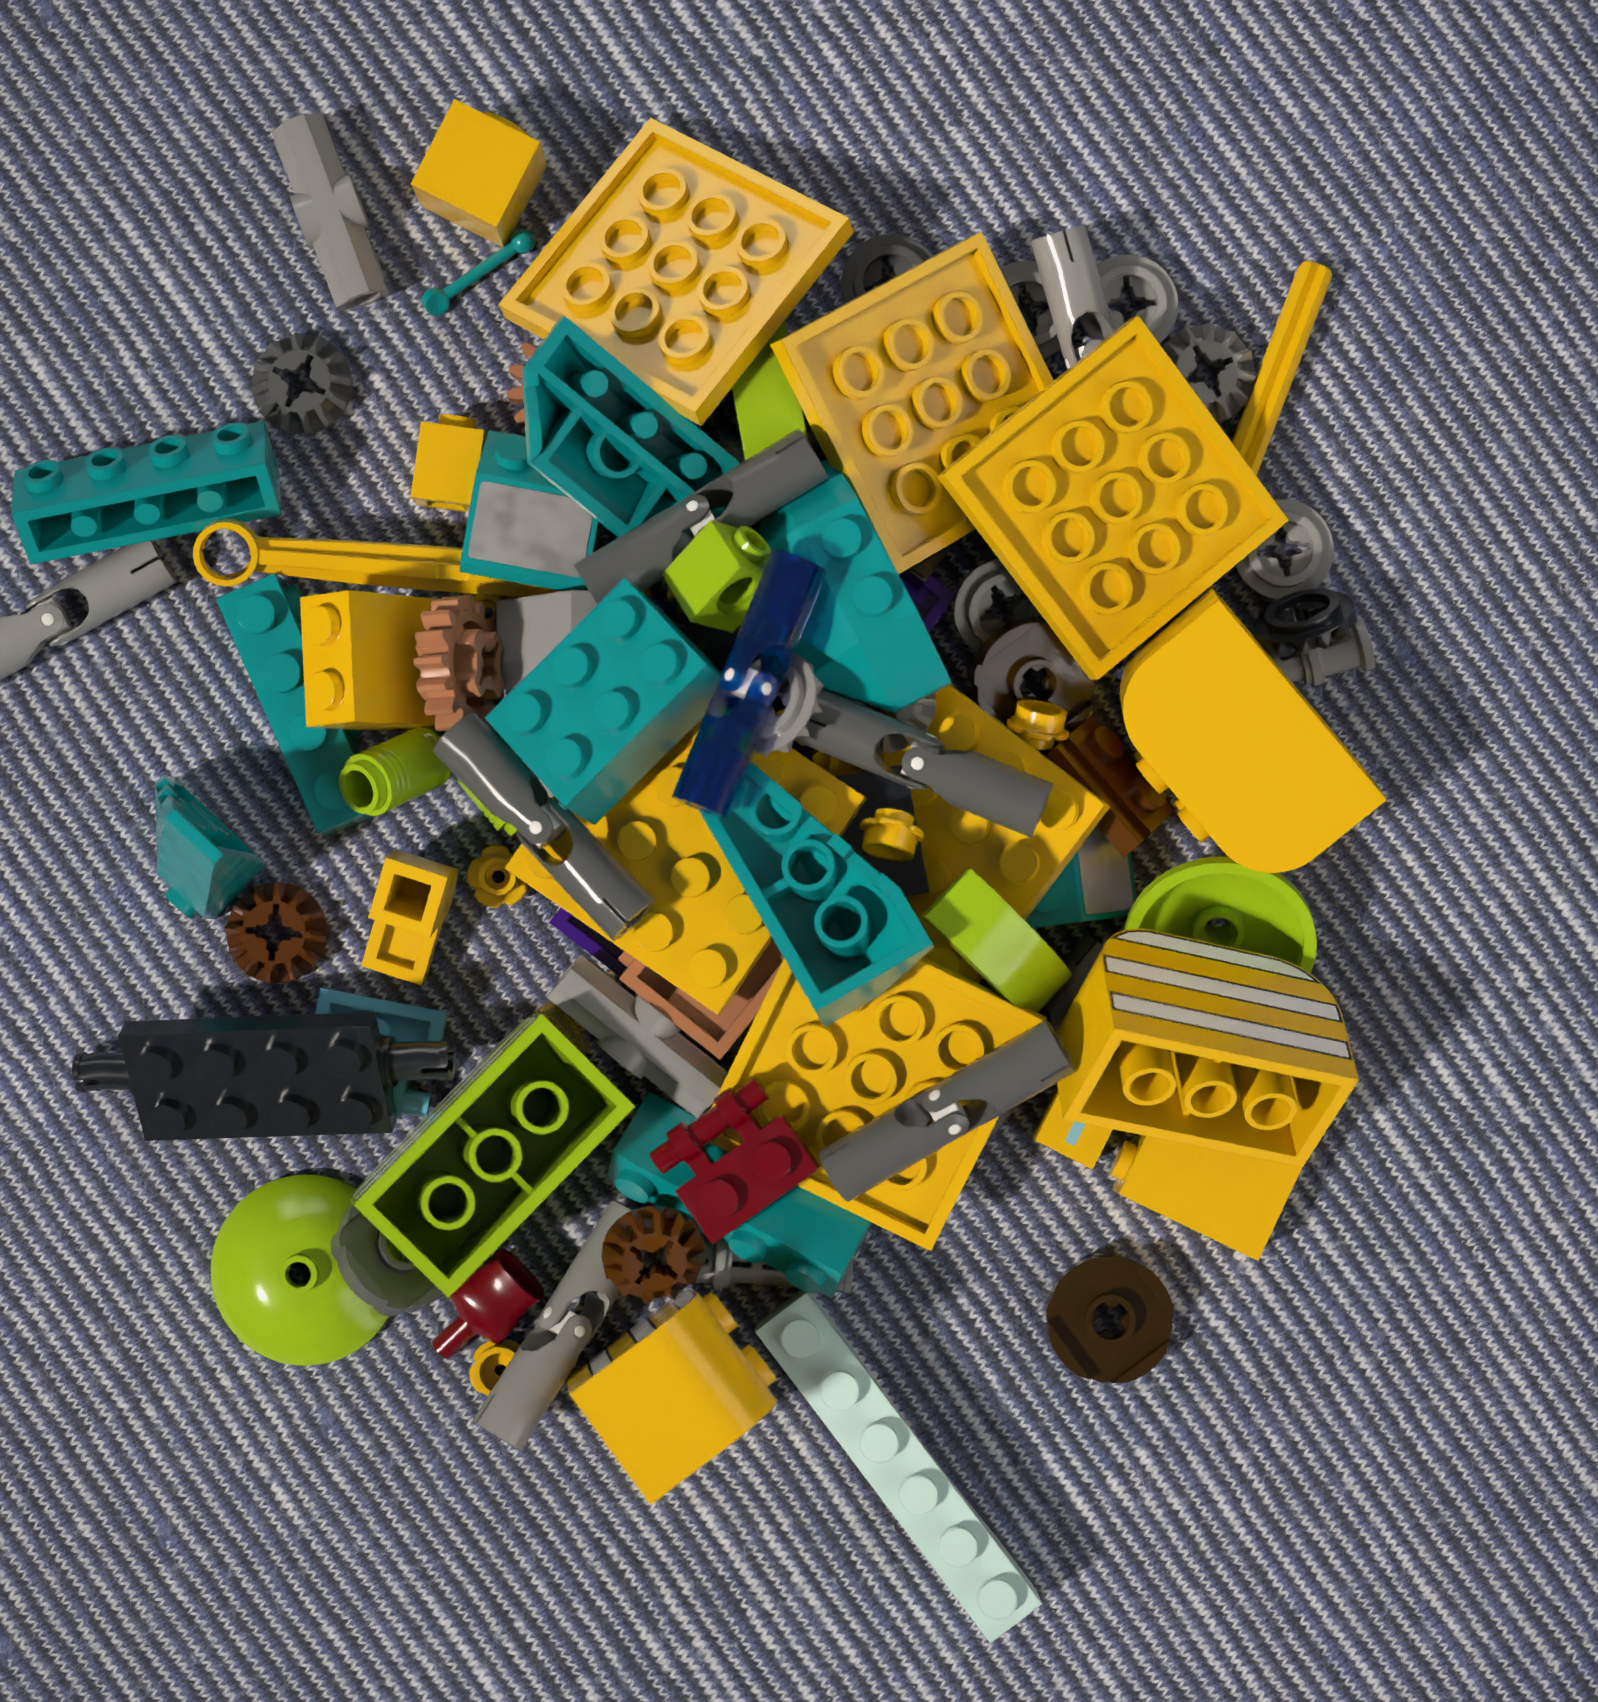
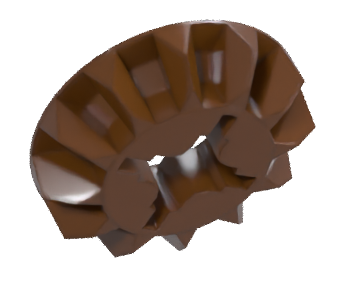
(294, 956)
(648, 1230)

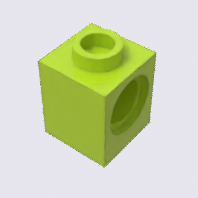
(718, 574)

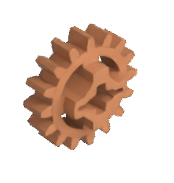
(458, 661)

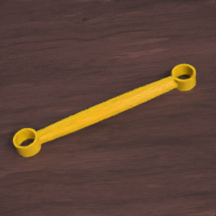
(358, 563)

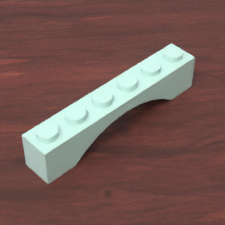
(898, 1465)

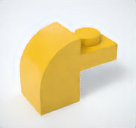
(408, 915)

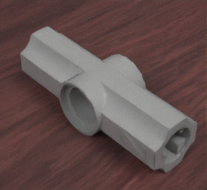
(329, 211)
(638, 1035)

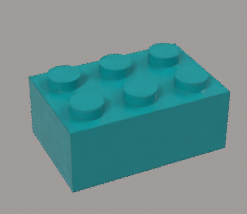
(607, 702)

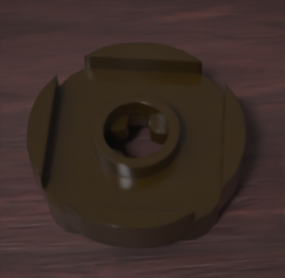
(1009, 653)
(1145, 1324)

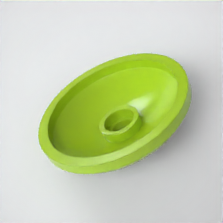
(1260, 909)
(252, 1283)

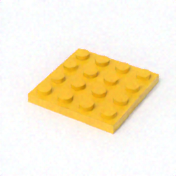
(680, 266)
(912, 385)
(1113, 498)
(956, 840)
(703, 922)
(868, 1064)

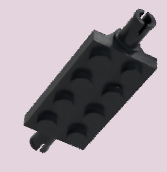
(262, 1074)

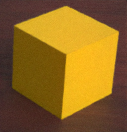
(479, 172)

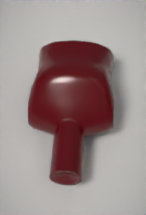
(490, 1303)

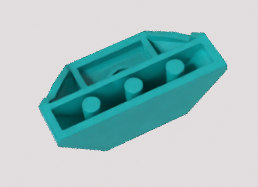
(610, 434)
(863, 622)

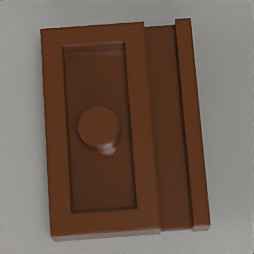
(1101, 764)

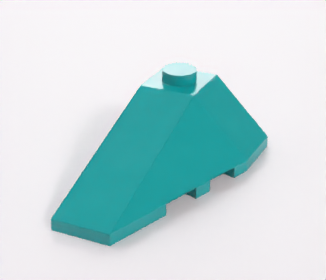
(199, 853)
(824, 905)

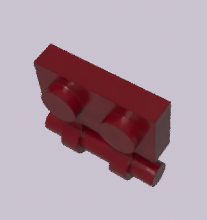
(745, 1178)

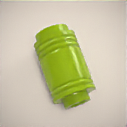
(393, 772)

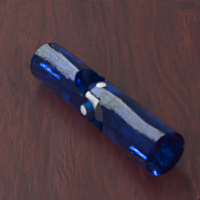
(735, 726)

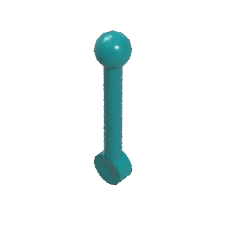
(437, 300)

